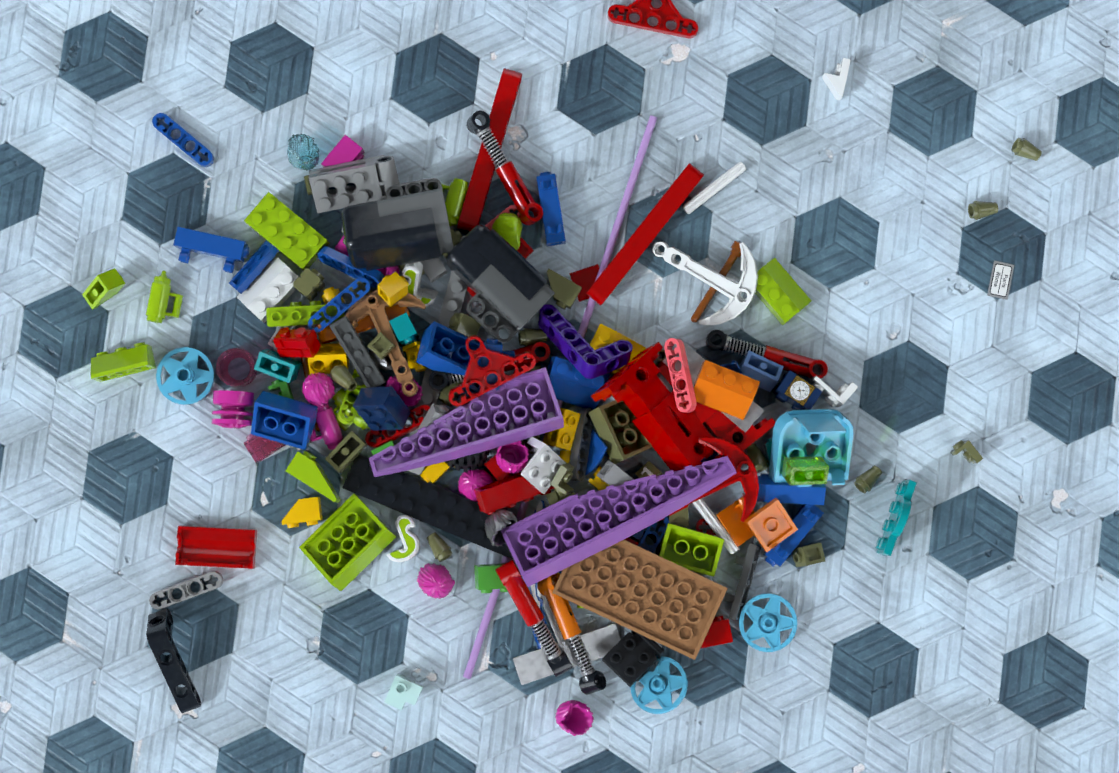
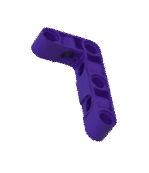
(577, 350)

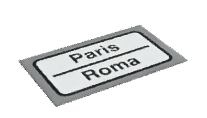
(1000, 280)

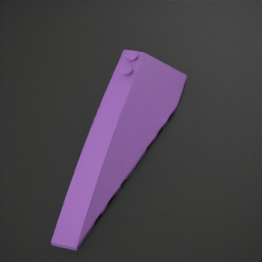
(497, 418)

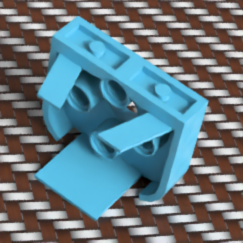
(829, 431)

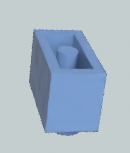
(761, 369)

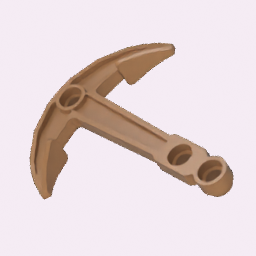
(380, 319)

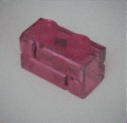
(261, 447)

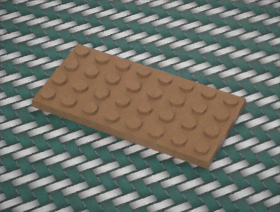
(645, 595)

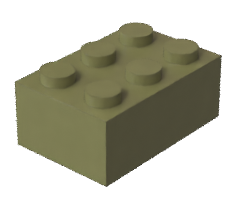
(618, 431)

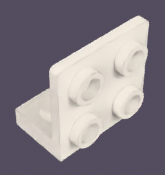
(834, 398)
(542, 466)

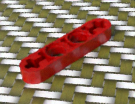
(399, 433)

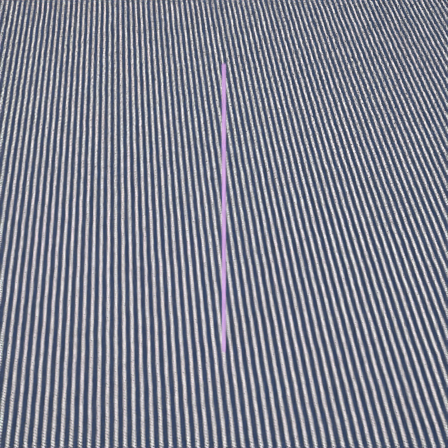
(582, 331)

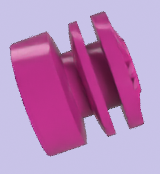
(232, 408)

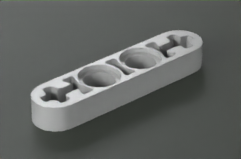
(186, 590)

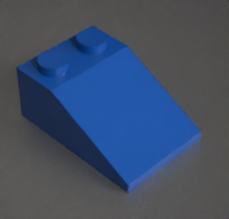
(445, 350)

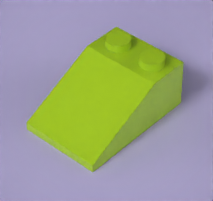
(311, 473)

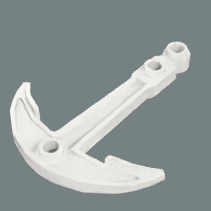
(719, 282)

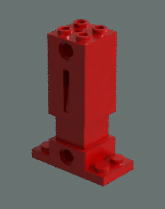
(657, 417)
(716, 421)

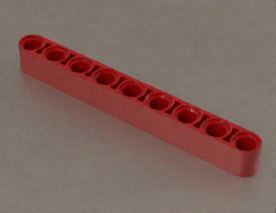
(484, 167)
(645, 234)

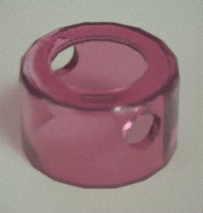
(223, 362)

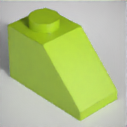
(103, 288)

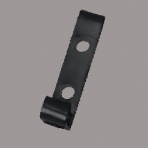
(172, 666)

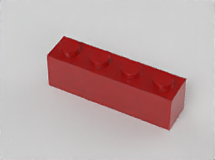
(506, 493)

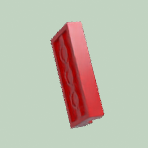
(216, 547)

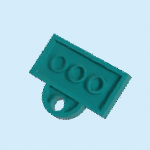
(898, 518)

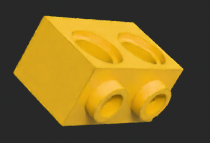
(328, 356)
(563, 437)

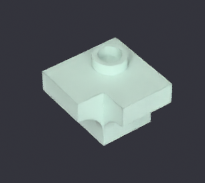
(403, 691)

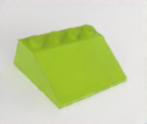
(347, 542)

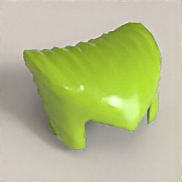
(509, 227)

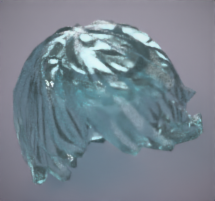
(303, 152)

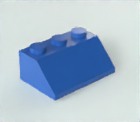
(571, 385)
(283, 420)

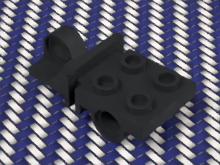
(633, 657)

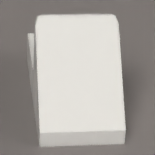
(837, 83)

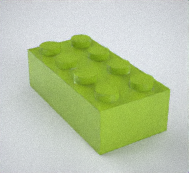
(286, 231)

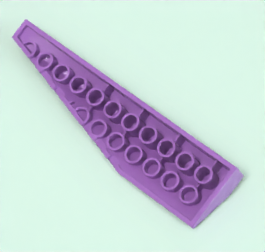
(602, 518)

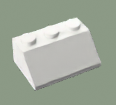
(269, 288)

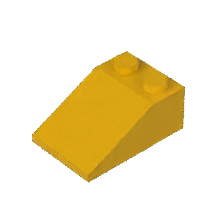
(606, 336)

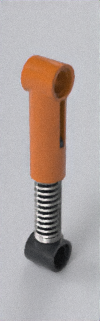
(591, 680)

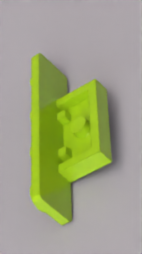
(298, 314)

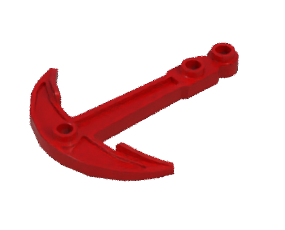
(747, 477)

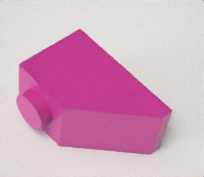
(344, 152)

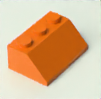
(724, 389)

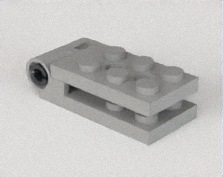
(370, 180)

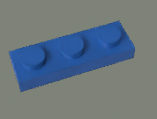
(253, 267)

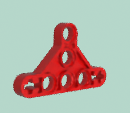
(645, 10)
(496, 365)

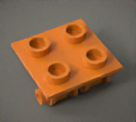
(731, 521)

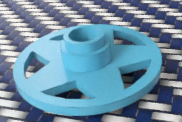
(185, 375)
(768, 622)
(659, 686)

